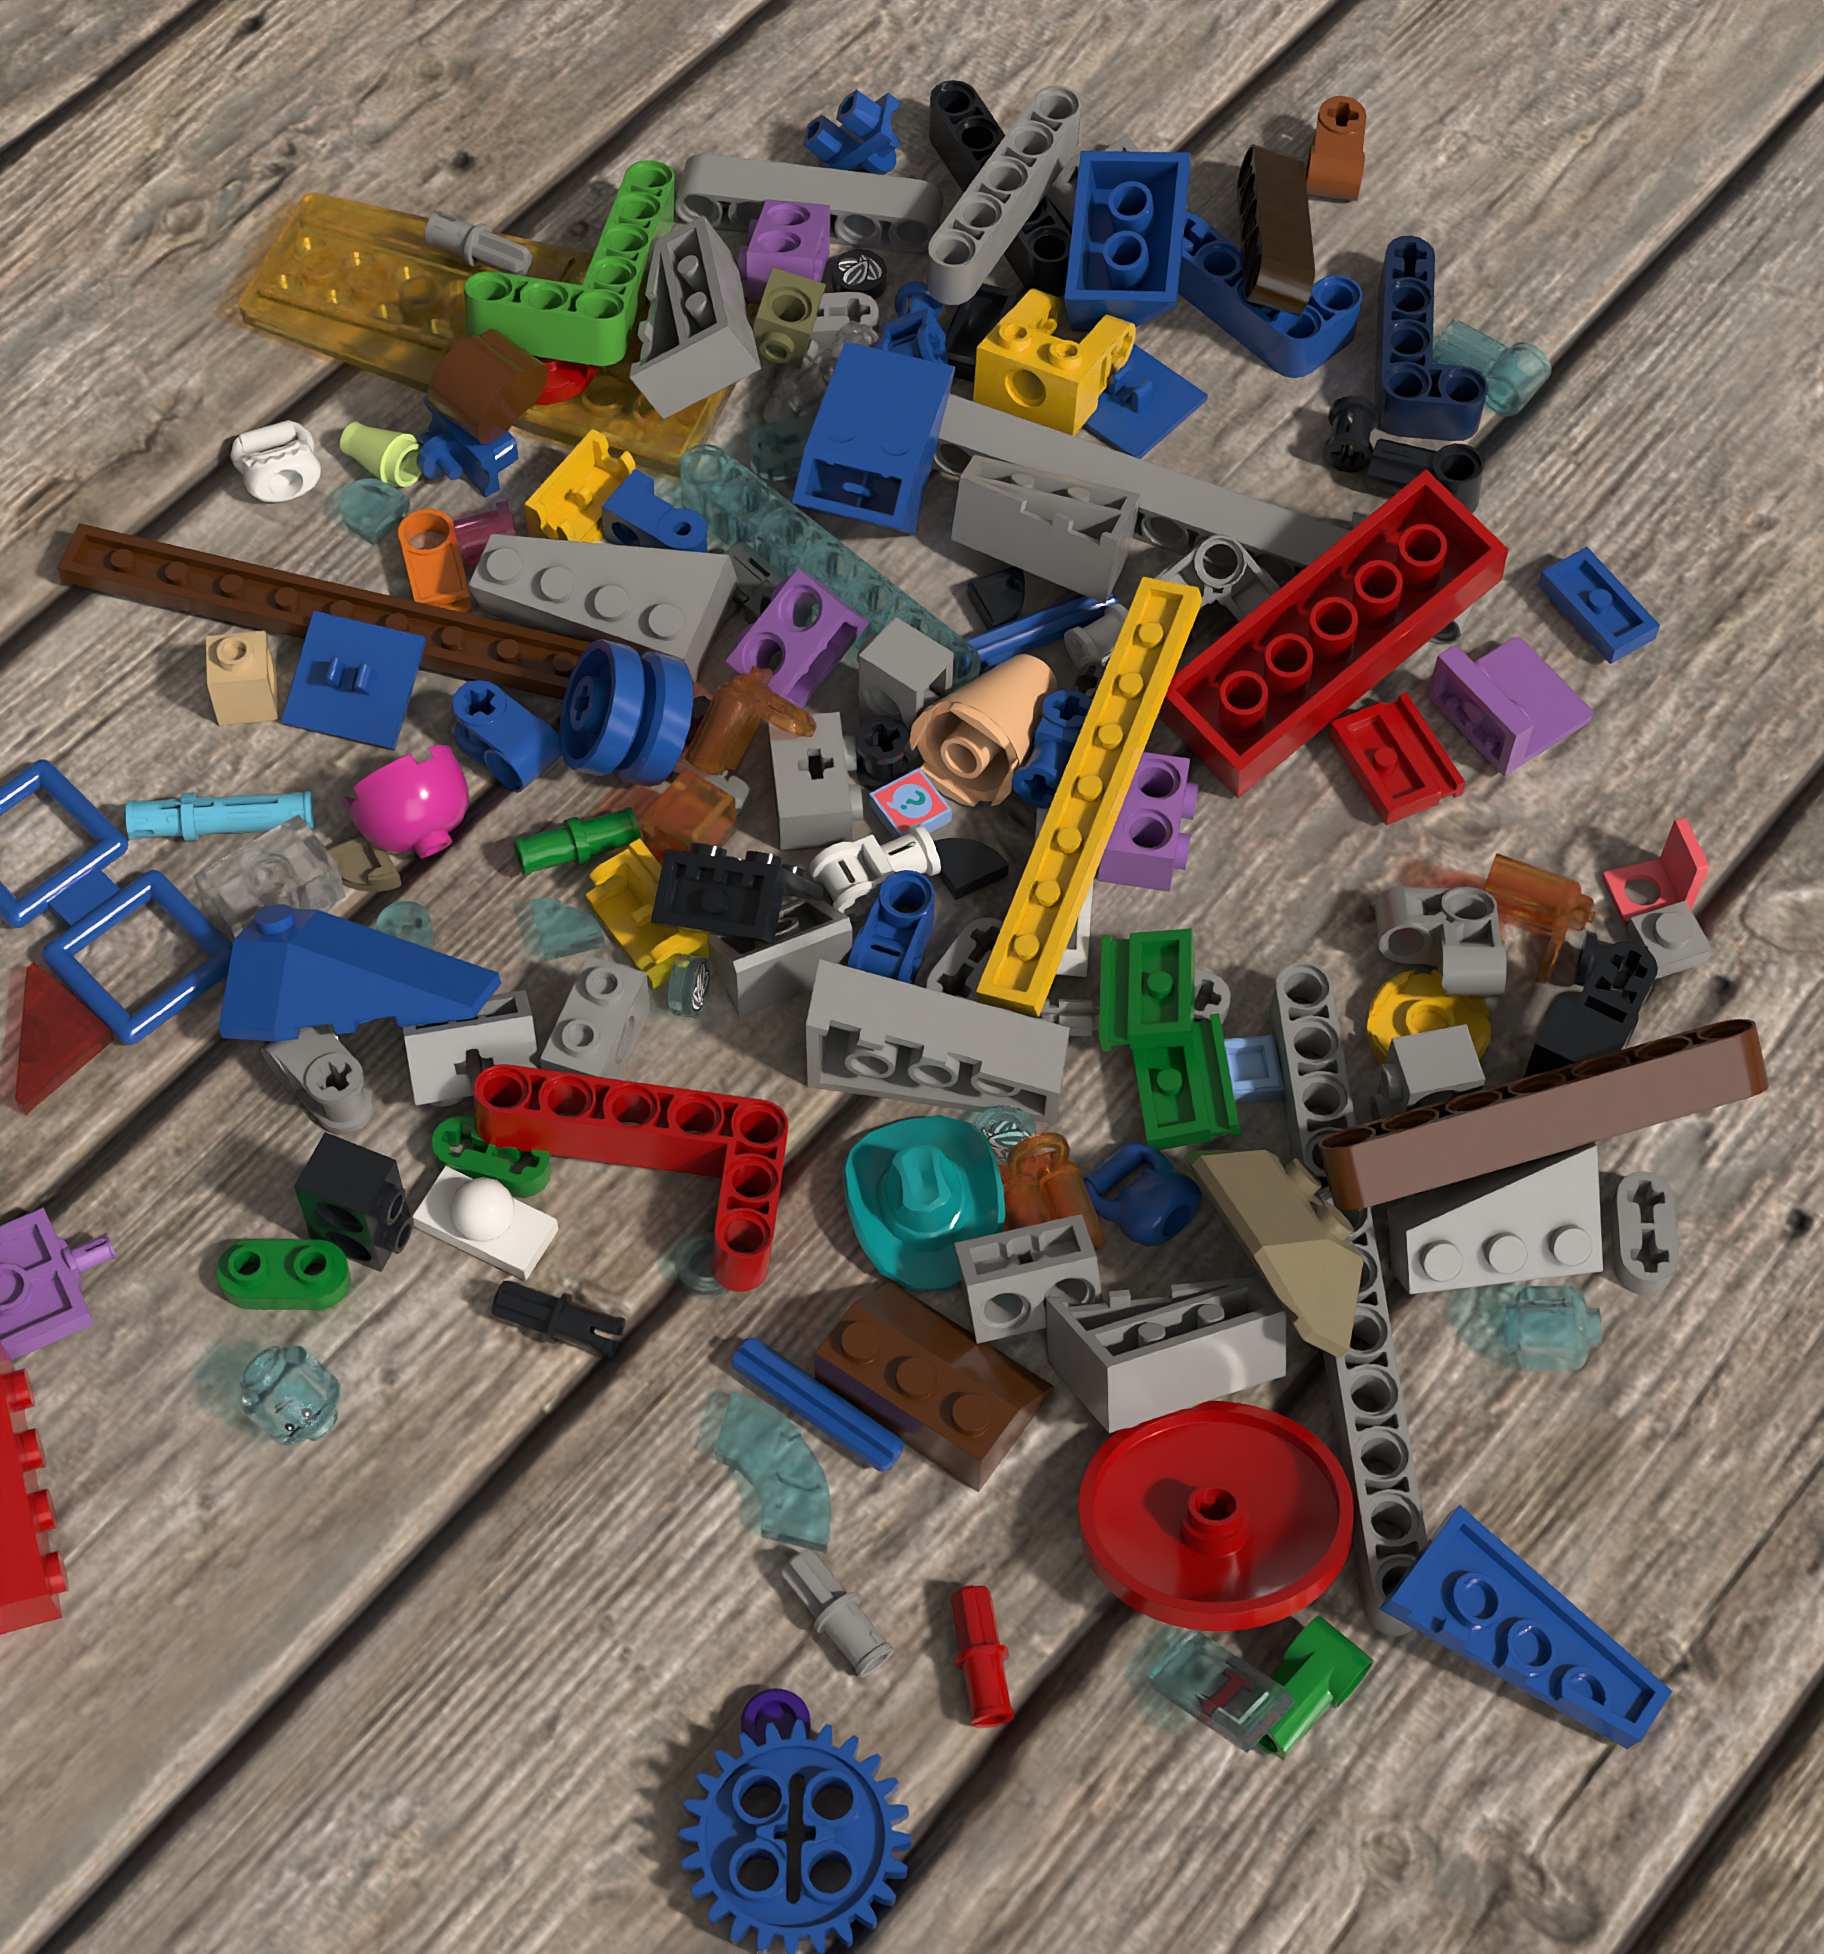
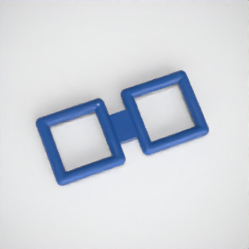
(93, 904)

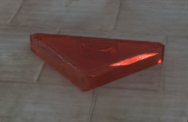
(54, 1039)

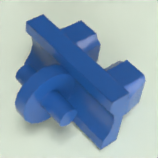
(863, 138)
(452, 452)

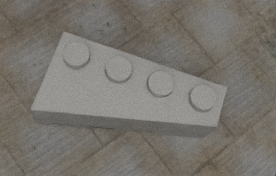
(608, 592)
(929, 1046)

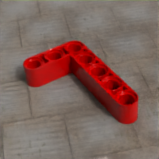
(655, 1143)

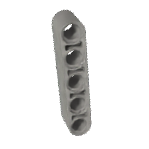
(1003, 195)
(864, 207)

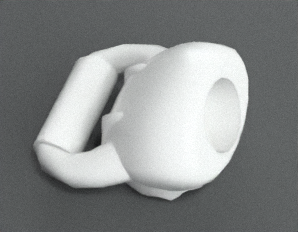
(279, 472)

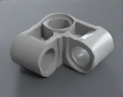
(1236, 593)
(1447, 930)

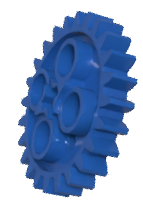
(732, 1837)

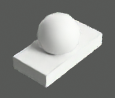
(485, 1222)

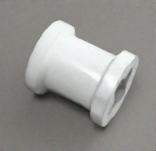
(1097, 639)

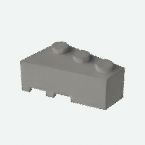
(696, 321)
(1046, 524)
(1502, 1226)
(1166, 1352)

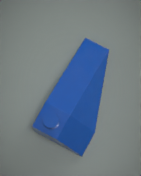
(324, 970)

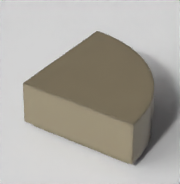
(365, 866)

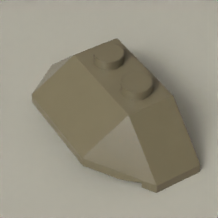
(1289, 1238)

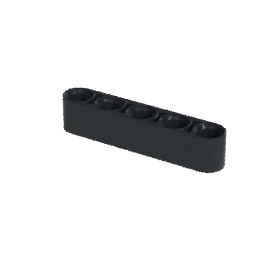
(965, 139)

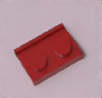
(1396, 758)

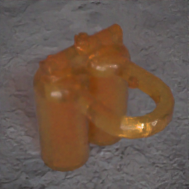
(736, 718)
(1540, 901)
(1046, 1186)

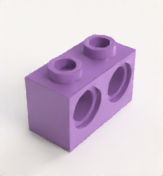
(786, 238)
(807, 651)
(1153, 823)

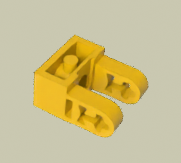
(1043, 376)

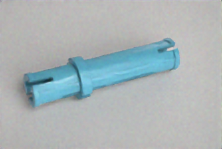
(215, 815)

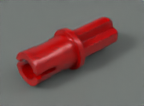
(981, 1657)

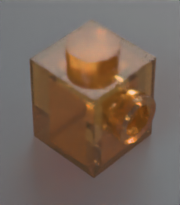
(687, 814)

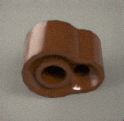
(486, 385)

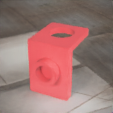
(1675, 875)

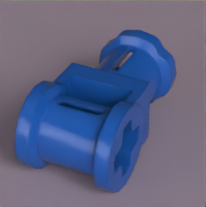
(916, 328)
(1054, 741)

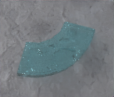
(781, 1470)

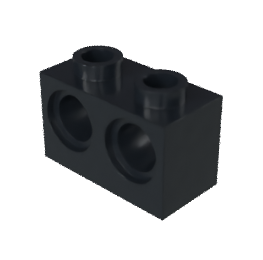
(354, 1201)

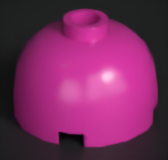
(411, 803)

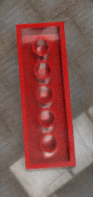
(1332, 633)

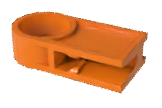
(434, 573)

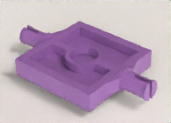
(43, 1283)

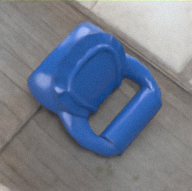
(1151, 1206)

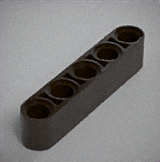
(1275, 230)

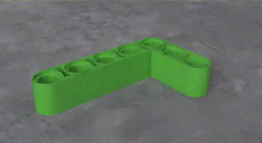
(592, 319)

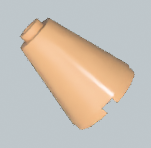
(984, 730)

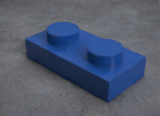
(1598, 605)

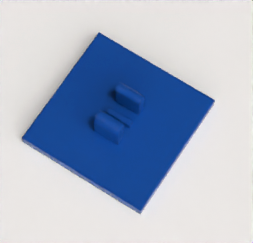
(1142, 405)
(354, 680)

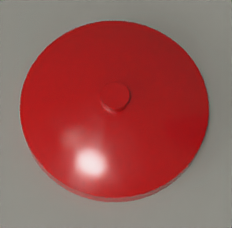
(1216, 1517)

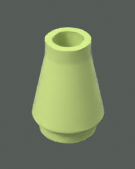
(383, 452)

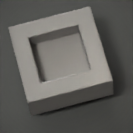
(1671, 937)

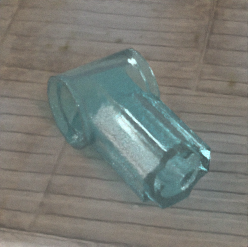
(1511, 372)

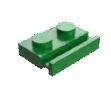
(1147, 990)
(1187, 1089)

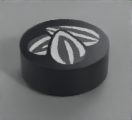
(860, 272)

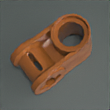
(1337, 150)

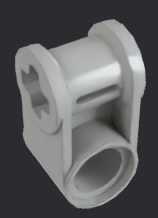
(322, 1078)

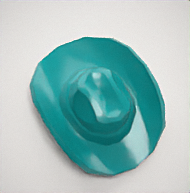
(918, 1193)

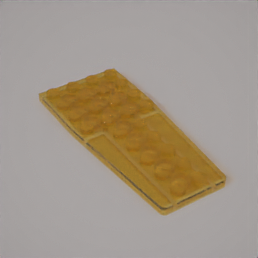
(384, 300)

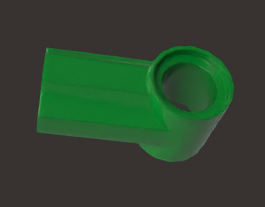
(1319, 1673)

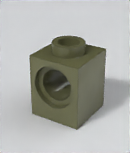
(787, 317)

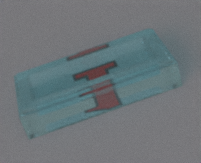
(1220, 1690)

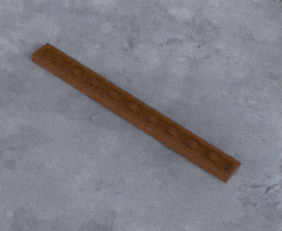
(286, 601)

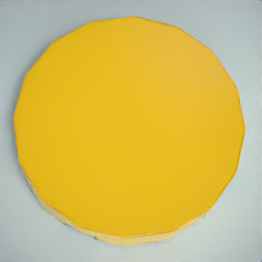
(1418, 1005)

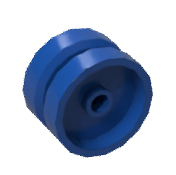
(626, 713)

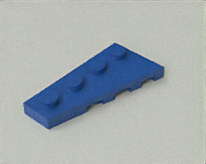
(1513, 1623)

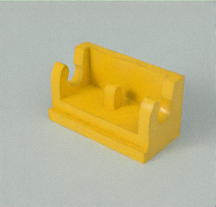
(572, 496)
(626, 910)

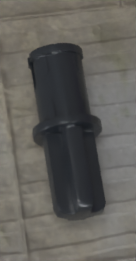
(557, 1317)

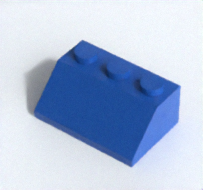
(1126, 236)

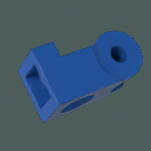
(643, 520)

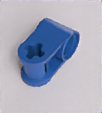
(503, 735)
(895, 941)

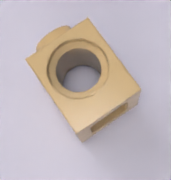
(241, 677)

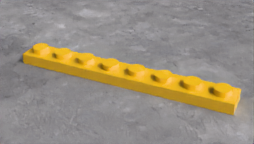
(1089, 797)

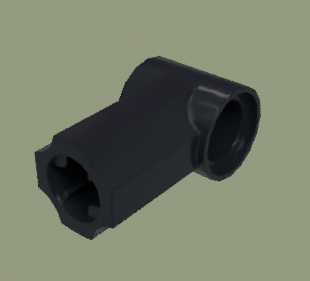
(1454, 466)

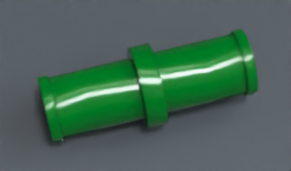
(576, 841)

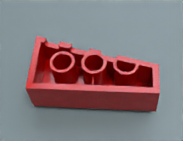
(28, 1569)

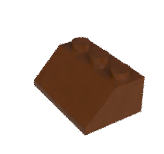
(930, 1382)

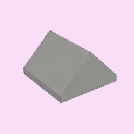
(770, 973)

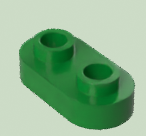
(281, 1275)

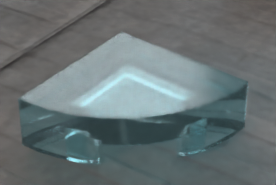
(564, 929)

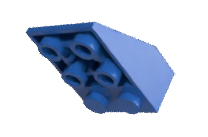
(874, 438)

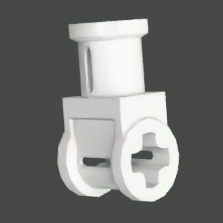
(858, 869)

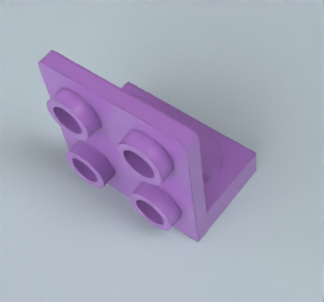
(1506, 702)

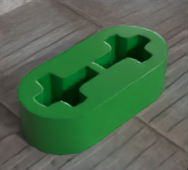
(489, 1160)

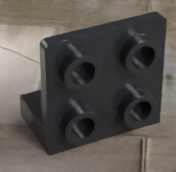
(727, 894)

